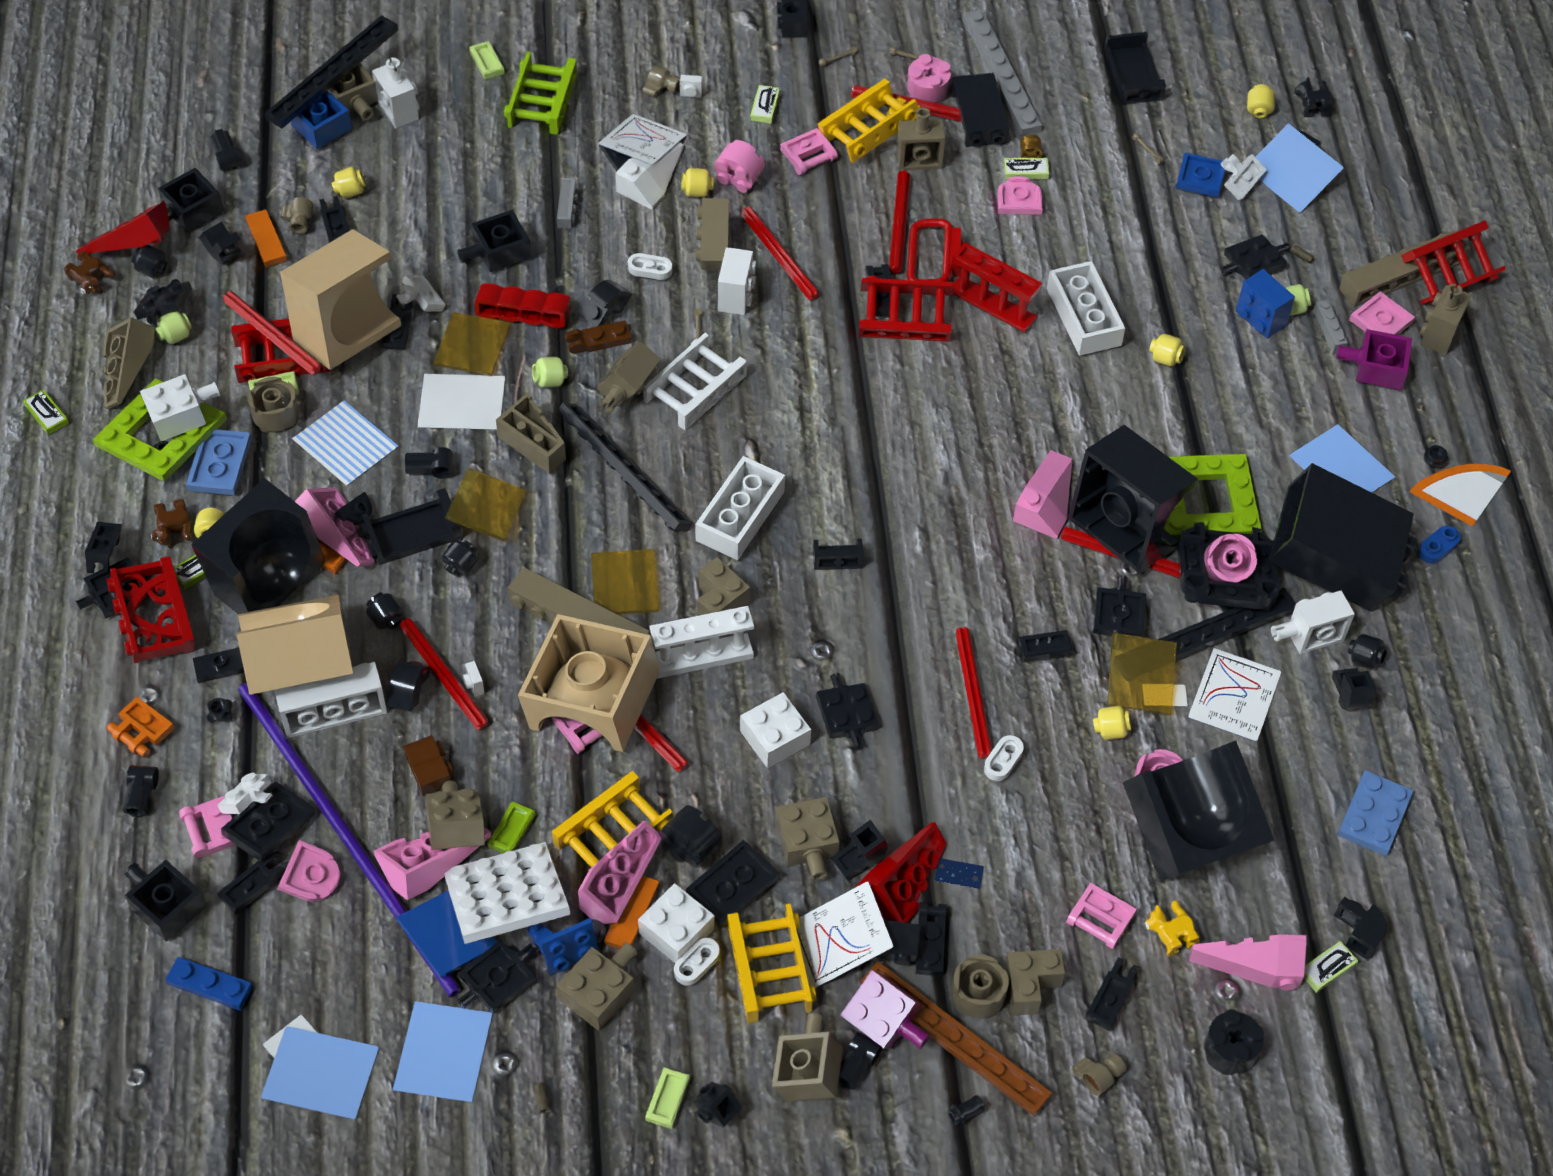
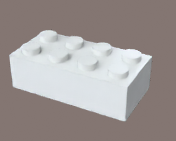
(1085, 308)
(740, 508)
(331, 701)

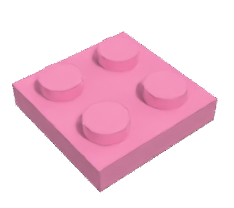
(1382, 315)

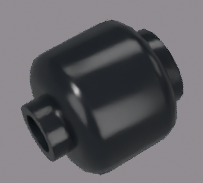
(149, 261)
(460, 557)
(384, 611)
(1368, 651)

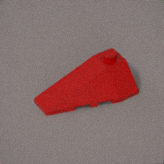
(140, 231)
(904, 874)

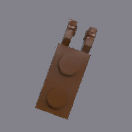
(598, 337)

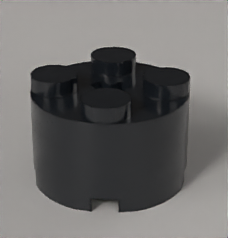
(690, 836)
(1237, 1029)

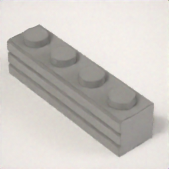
(566, 203)
(1330, 325)

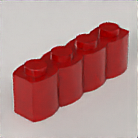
(527, 306)

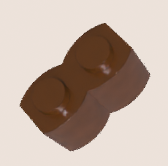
(427, 764)

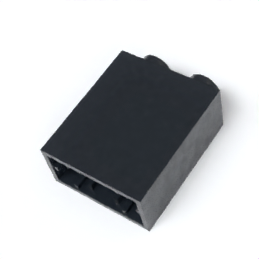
(1343, 538)

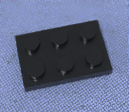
(268, 824)
(733, 882)

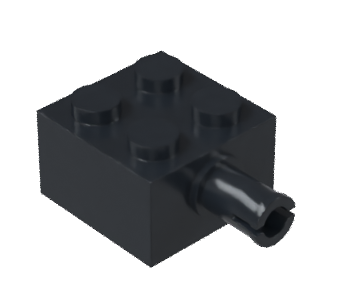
(191, 199)
(498, 242)
(163, 898)

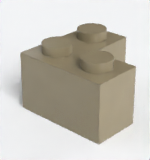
(722, 589)
(1028, 974)

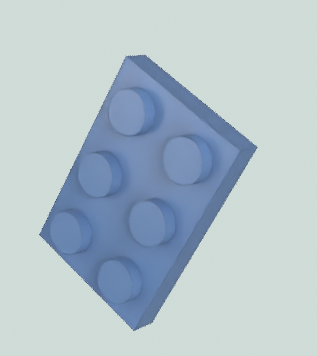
(219, 462)
(1375, 813)

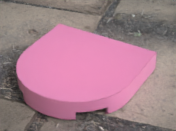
(1019, 197)
(310, 873)

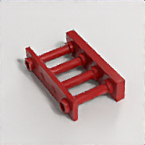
(1455, 241)
(1000, 274)
(910, 330)
(247, 335)

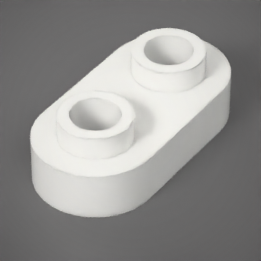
(650, 266)
(1003, 760)
(695, 962)

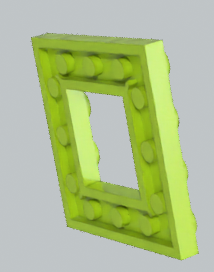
(118, 439)
(1240, 493)

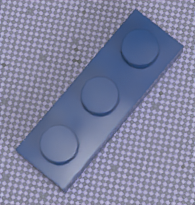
(209, 983)

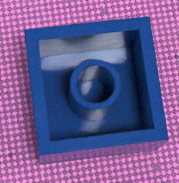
(323, 120)
(1265, 303)

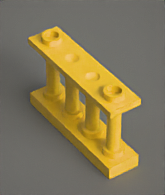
(861, 107)
(603, 805)
(745, 954)

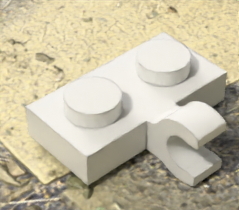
(1244, 174)
(419, 288)
(248, 790)

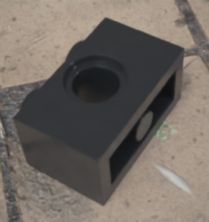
(793, 18)

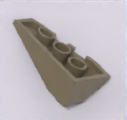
(126, 350)

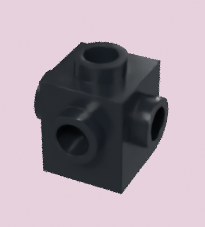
(716, 1104)

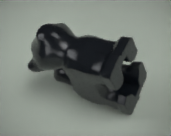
(1314, 99)

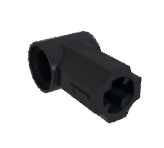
(226, 153)
(437, 463)
(140, 783)
(860, 1054)

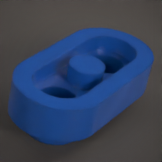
(1441, 543)

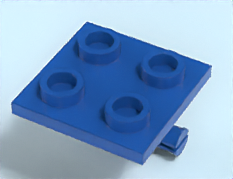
(564, 947)

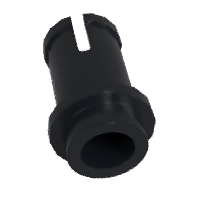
(966, 1110)

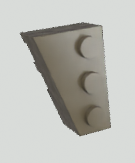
(713, 232)
(531, 434)

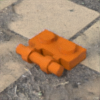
(145, 721)

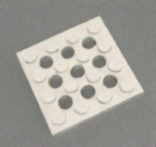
(496, 903)

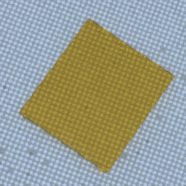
(471, 344)
(485, 504)
(625, 581)
(1141, 673)

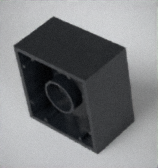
(1127, 496)
(259, 550)
(1198, 811)

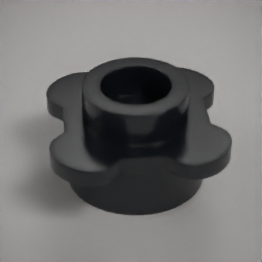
(216, 705)

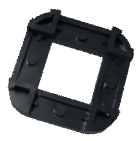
(1195, 582)

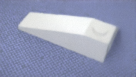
(648, 182)

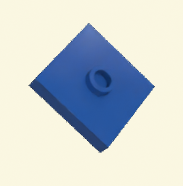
(1200, 175)

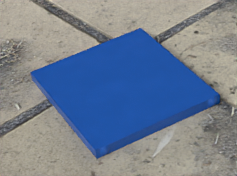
(438, 935)

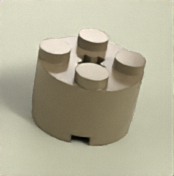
(273, 404)
(976, 1000)

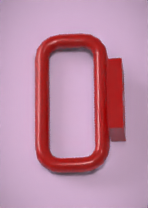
(952, 242)

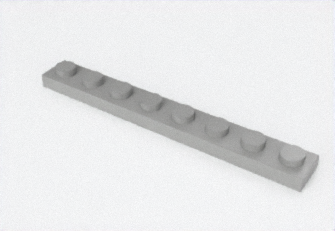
(1006, 79)

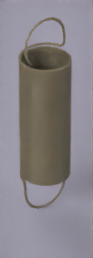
(1302, 254)
(541, 1097)

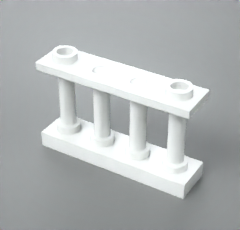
(702, 399)
(703, 654)

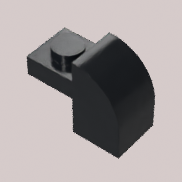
(220, 243)
(605, 298)
(406, 685)
(1354, 688)
(866, 850)
(1367, 925)

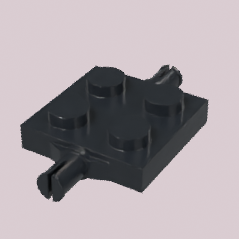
(1254, 255)
(162, 300)
(99, 592)
(1119, 610)
(847, 711)
(497, 976)

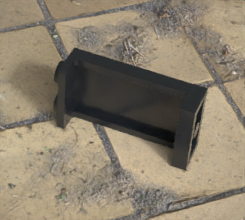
(1133, 68)
(980, 109)
(411, 530)

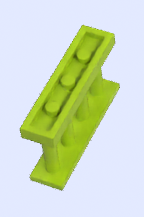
(558, 103)

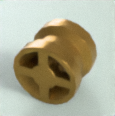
(1031, 147)

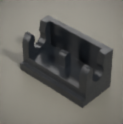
(101, 545)
(838, 556)

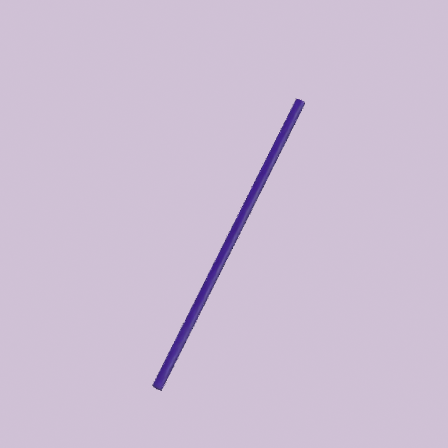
(335, 820)

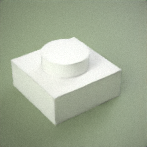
(691, 86)
(473, 679)

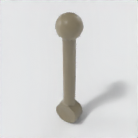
(852, 51)
(893, 51)
(1158, 158)
(698, 314)

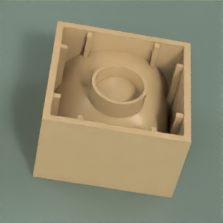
(334, 299)
(294, 644)
(591, 677)

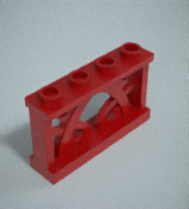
(167, 582)

